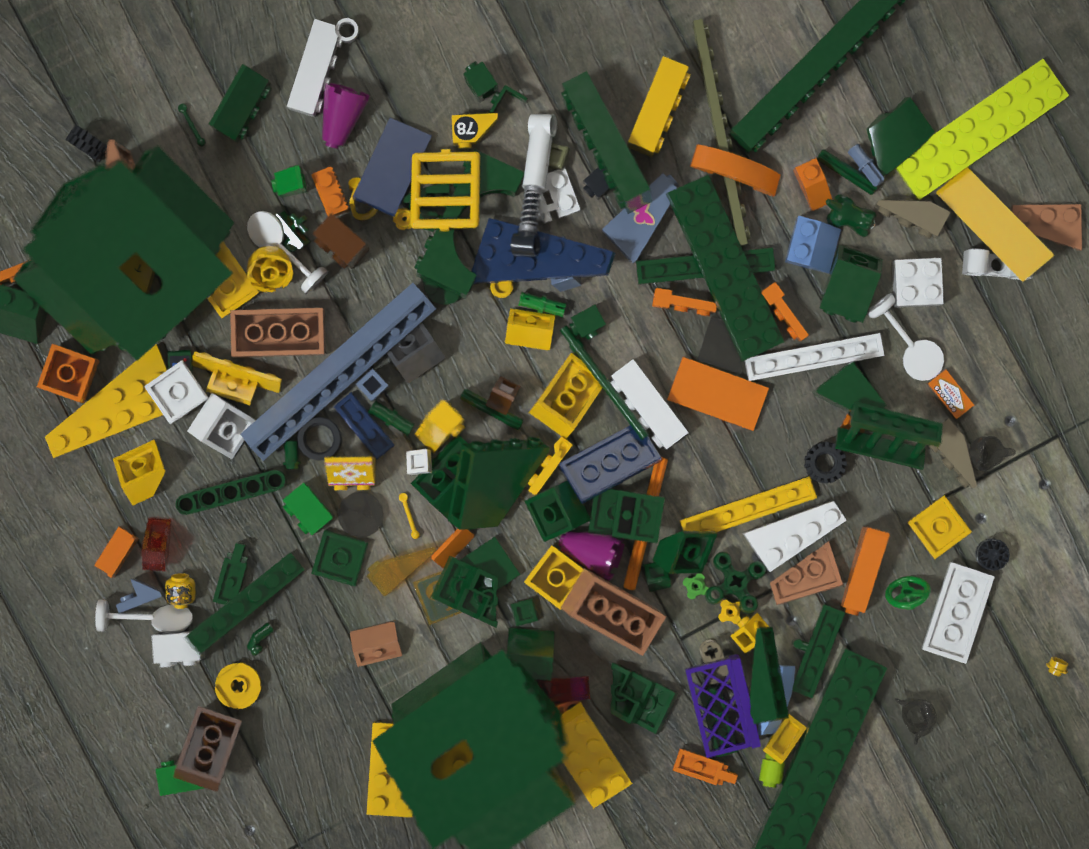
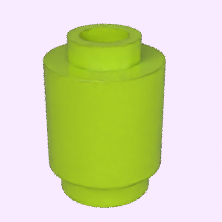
(771, 772)

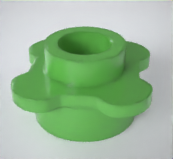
(689, 583)

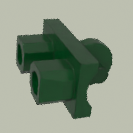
(295, 230)

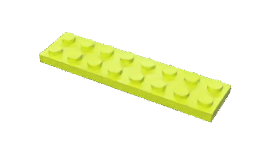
(982, 129)

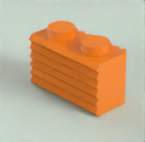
(330, 192)

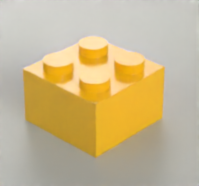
(554, 576)

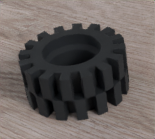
(87, 143)
(811, 462)

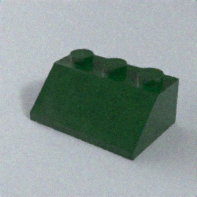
(240, 104)
(439, 485)

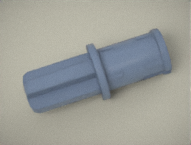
(866, 165)

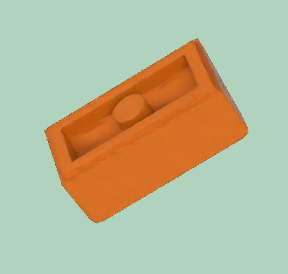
(452, 546)

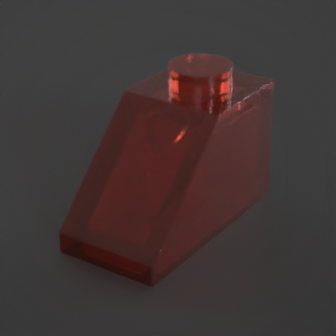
(156, 544)
(566, 688)

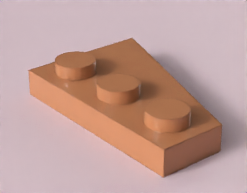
(1053, 222)
(810, 576)

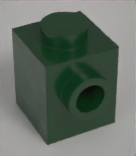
(587, 323)

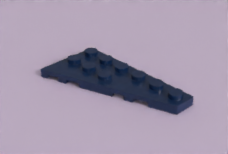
(556, 258)

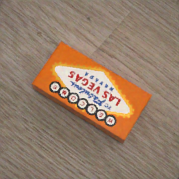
(950, 394)

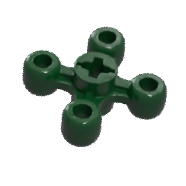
(731, 574)

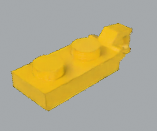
(549, 464)

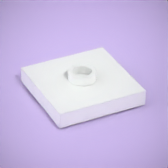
(176, 392)

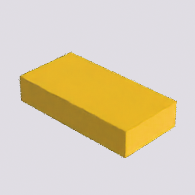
(784, 739)

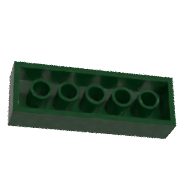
(606, 141)

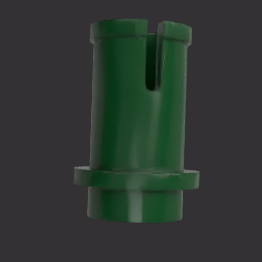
(291, 455)

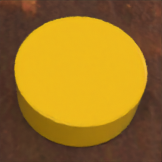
(501, 289)

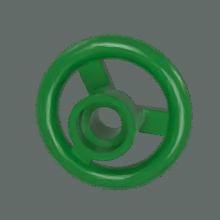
(908, 597)

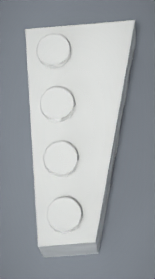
(789, 536)

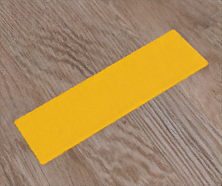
(994, 224)

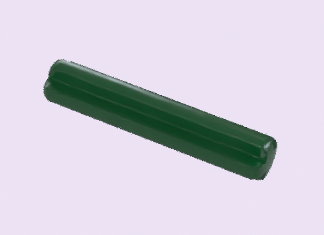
(846, 171)
(480, 403)

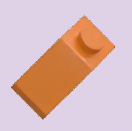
(813, 184)

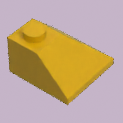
(140, 471)

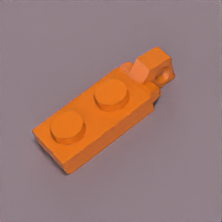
(703, 768)

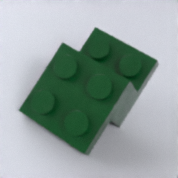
(627, 515)

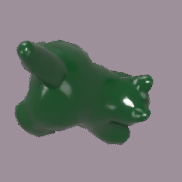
(846, 213)

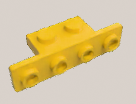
(234, 380)

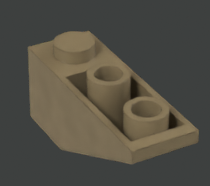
(919, 214)
(955, 454)

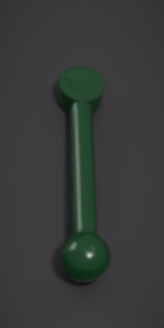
(182, 108)

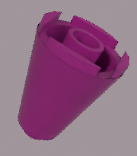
(341, 113)
(593, 551)

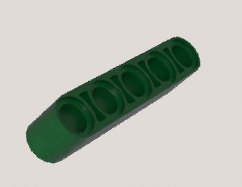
(220, 492)

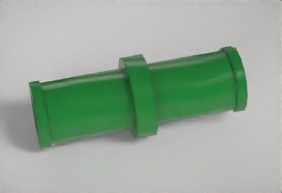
(542, 304)

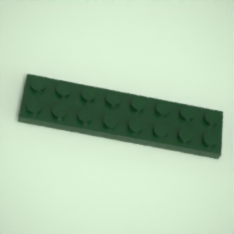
(725, 267)

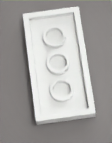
(957, 612)

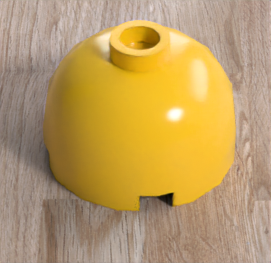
(269, 268)

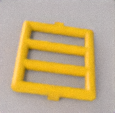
(472, 200)

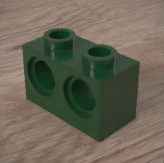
(480, 81)

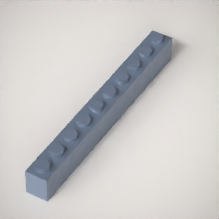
(337, 371)

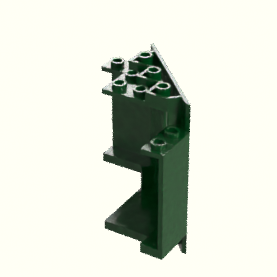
(98, 226)
(515, 745)

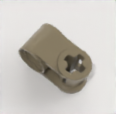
(720, 671)

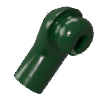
(257, 636)

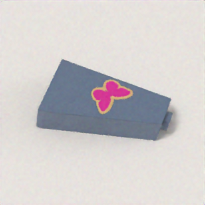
(634, 230)

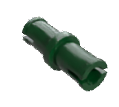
(391, 417)

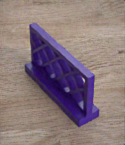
(742, 700)

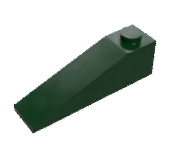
(767, 687)

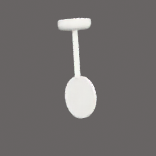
(268, 231)
(922, 358)
(164, 619)

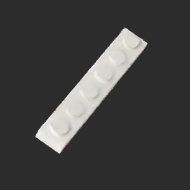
(814, 357)

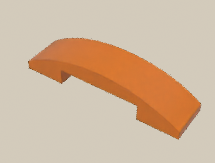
(736, 168)

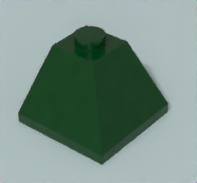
(685, 551)

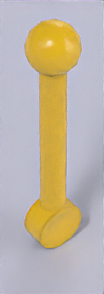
(403, 498)

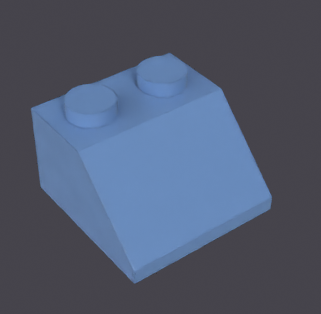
(812, 244)

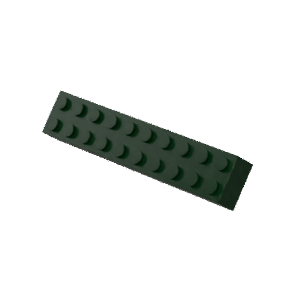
(811, 71)
(821, 753)

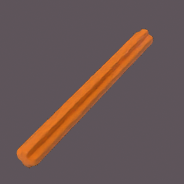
(640, 546)

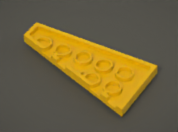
(113, 409)

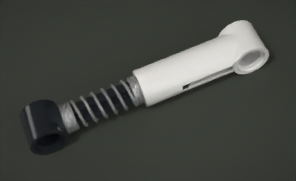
(541, 131)

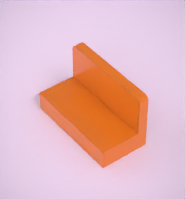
(116, 552)

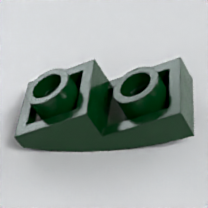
(435, 191)

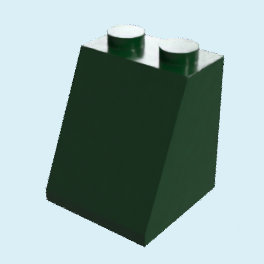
(851, 284)
(20, 315)
(848, 387)
(533, 650)

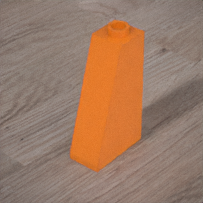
(864, 570)

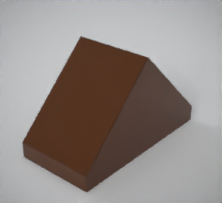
(502, 395)

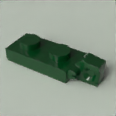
(231, 575)

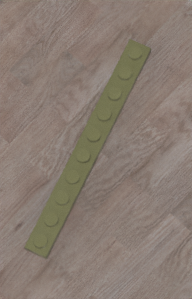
(719, 122)

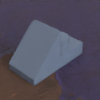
(144, 592)

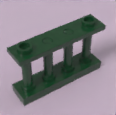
(890, 423)

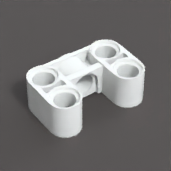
(978, 263)

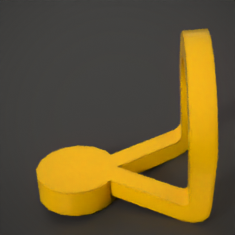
(353, 183)

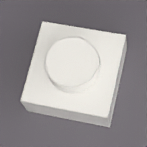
(419, 462)

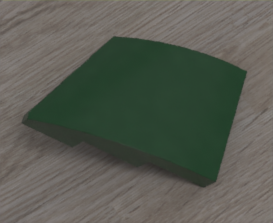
(898, 135)
(468, 591)
(640, 699)

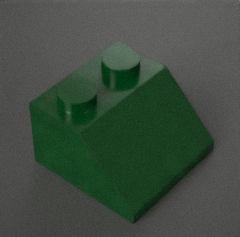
(557, 511)

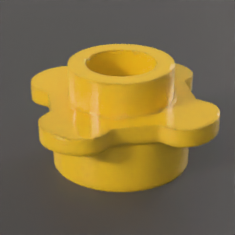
(725, 616)

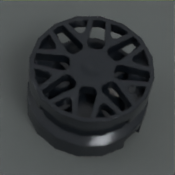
(992, 554)

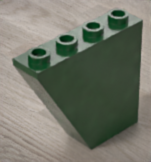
(492, 479)

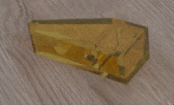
(394, 570)

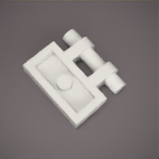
(562, 196)

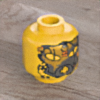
(180, 590)

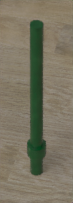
(577, 346)

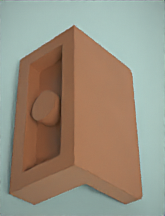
(375, 644)

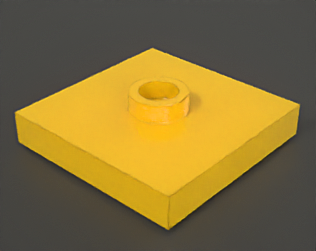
(939, 527)

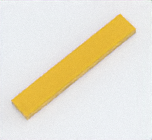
(751, 507)

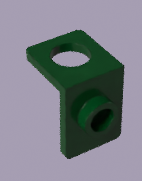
(498, 96)

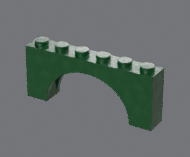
(441, 261)

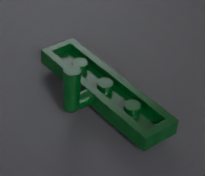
(816, 650)

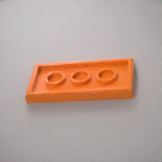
(717, 393)

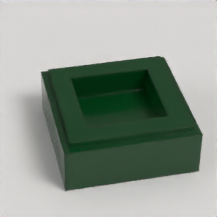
(524, 612)

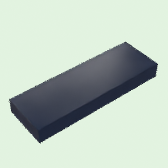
(364, 425)

